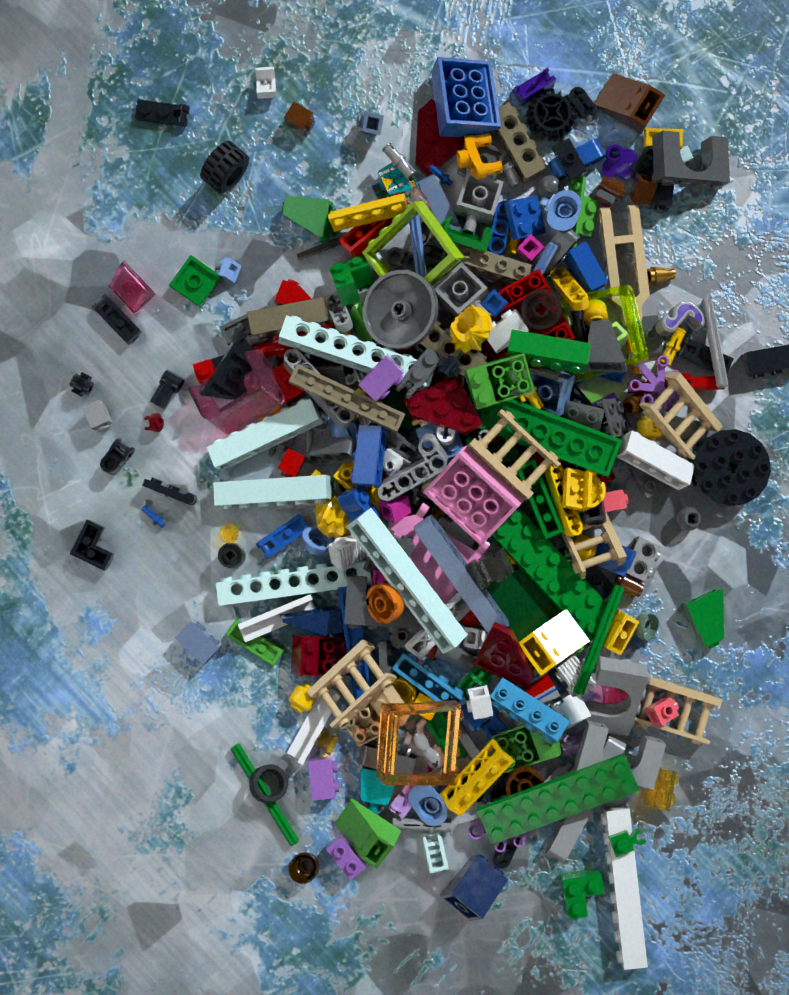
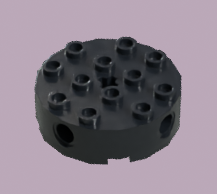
(748, 463)

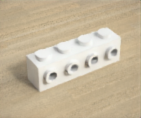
(655, 460)

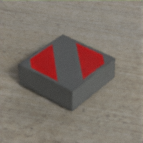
(604, 198)

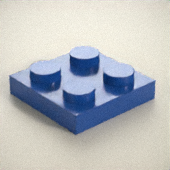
(525, 217)

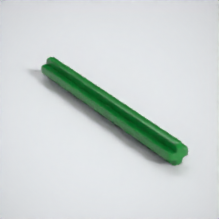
(598, 640)
(272, 807)

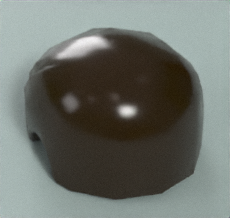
(303, 867)

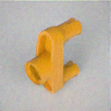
(470, 157)

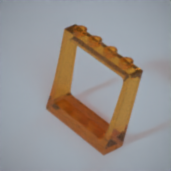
(388, 742)

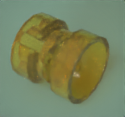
(326, 742)

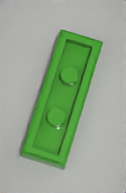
(258, 646)

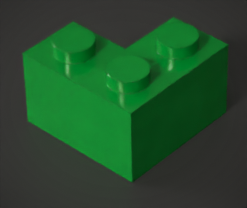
(350, 277)
(576, 887)

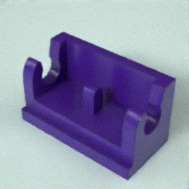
(531, 87)

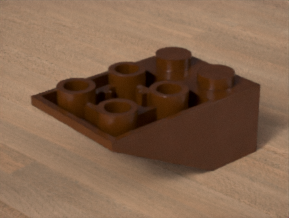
(629, 101)

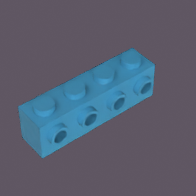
(423, 678)
(529, 711)

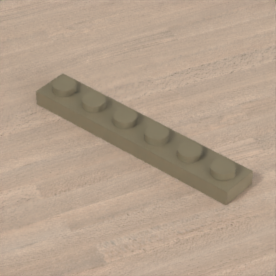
(346, 398)

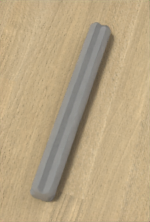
(714, 343)

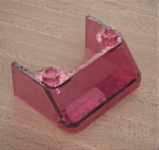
(262, 397)

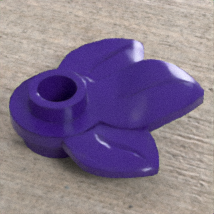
(620, 165)

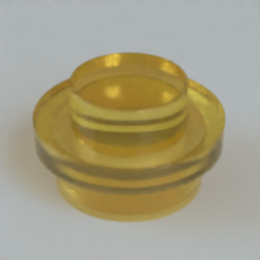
(229, 533)

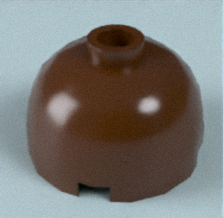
(522, 779)

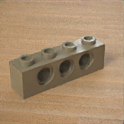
(526, 170)
(493, 266)
(440, 348)

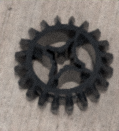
(541, 105)

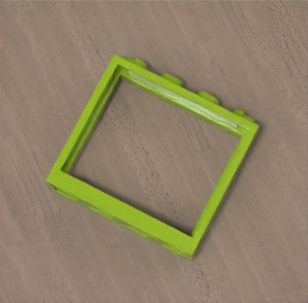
(399, 222)

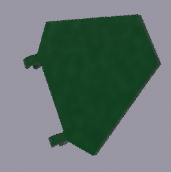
(524, 601)

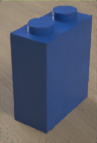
(585, 268)

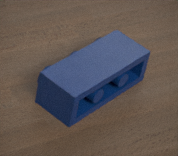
(369, 456)

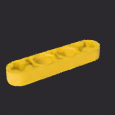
(569, 289)
(557, 498)

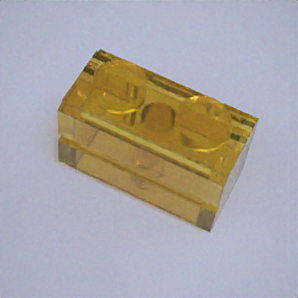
(662, 795)

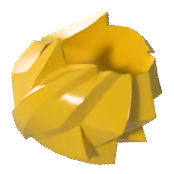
(471, 329)
(331, 519)

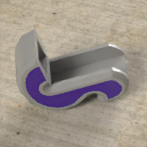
(682, 311)

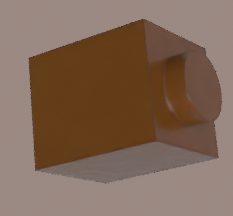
(299, 118)
(642, 189)

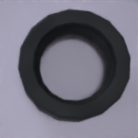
(283, 783)

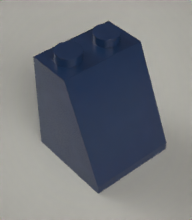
(475, 888)

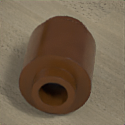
(613, 187)
(632, 406)
(631, 585)

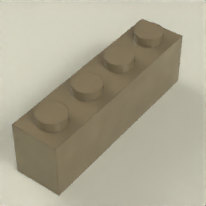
(272, 318)

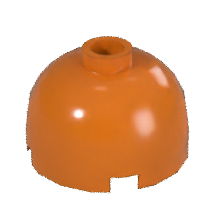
(385, 603)

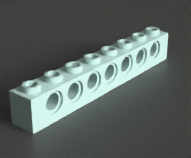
(345, 356)
(225, 587)

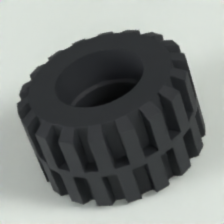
(224, 167)

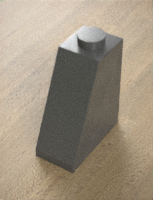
(605, 350)

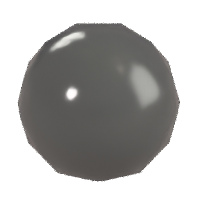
(548, 186)
(688, 518)

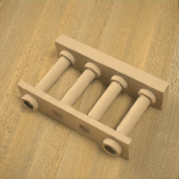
(697, 410)
(494, 460)
(608, 536)
(335, 676)
(690, 696)

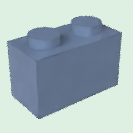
(198, 641)

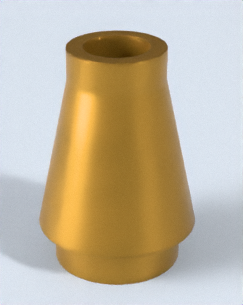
(659, 275)

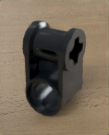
(116, 455)

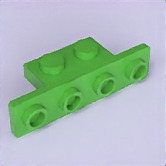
(587, 217)

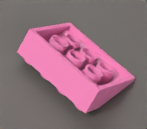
(473, 495)

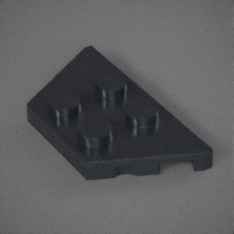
(229, 375)

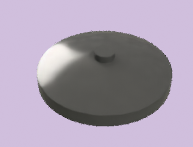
(400, 309)

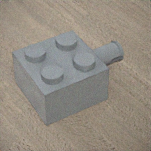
(478, 201)
(460, 290)

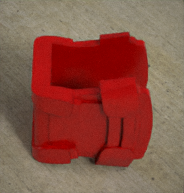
(290, 391)

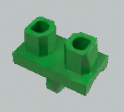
(476, 678)

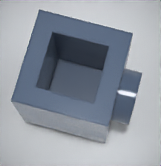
(369, 123)

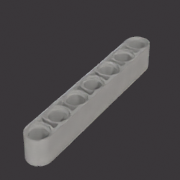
(571, 827)

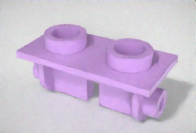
(571, 743)
(401, 803)

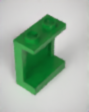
(467, 239)

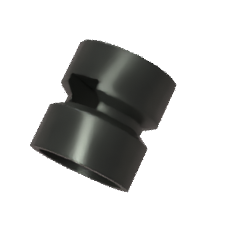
(231, 555)

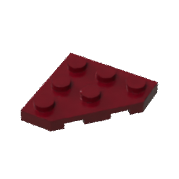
(430, 146)
(445, 406)
(505, 657)

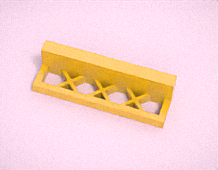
(367, 212)
(478, 780)

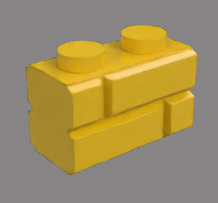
(620, 632)

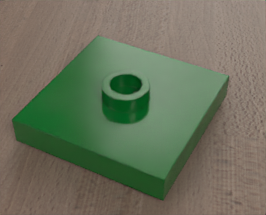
(195, 281)

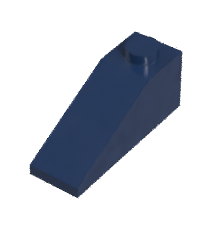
(320, 620)

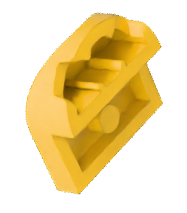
(582, 489)

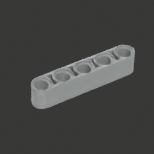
(332, 411)

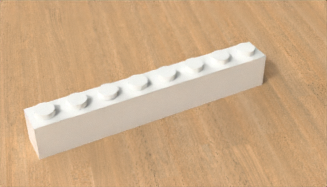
(624, 892)

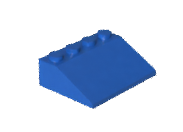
(464, 97)

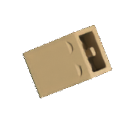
(366, 723)

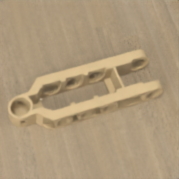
(608, 243)

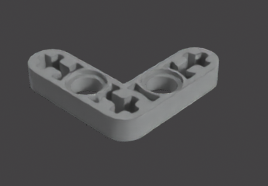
(344, 315)

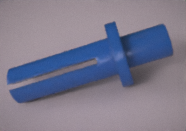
(443, 177)
(156, 519)

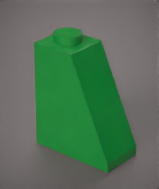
(309, 214)
(707, 617)

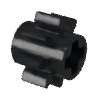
(449, 367)
(81, 384)

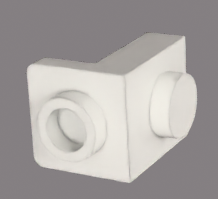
(265, 82)

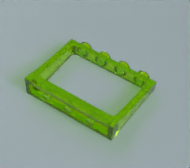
(633, 323)

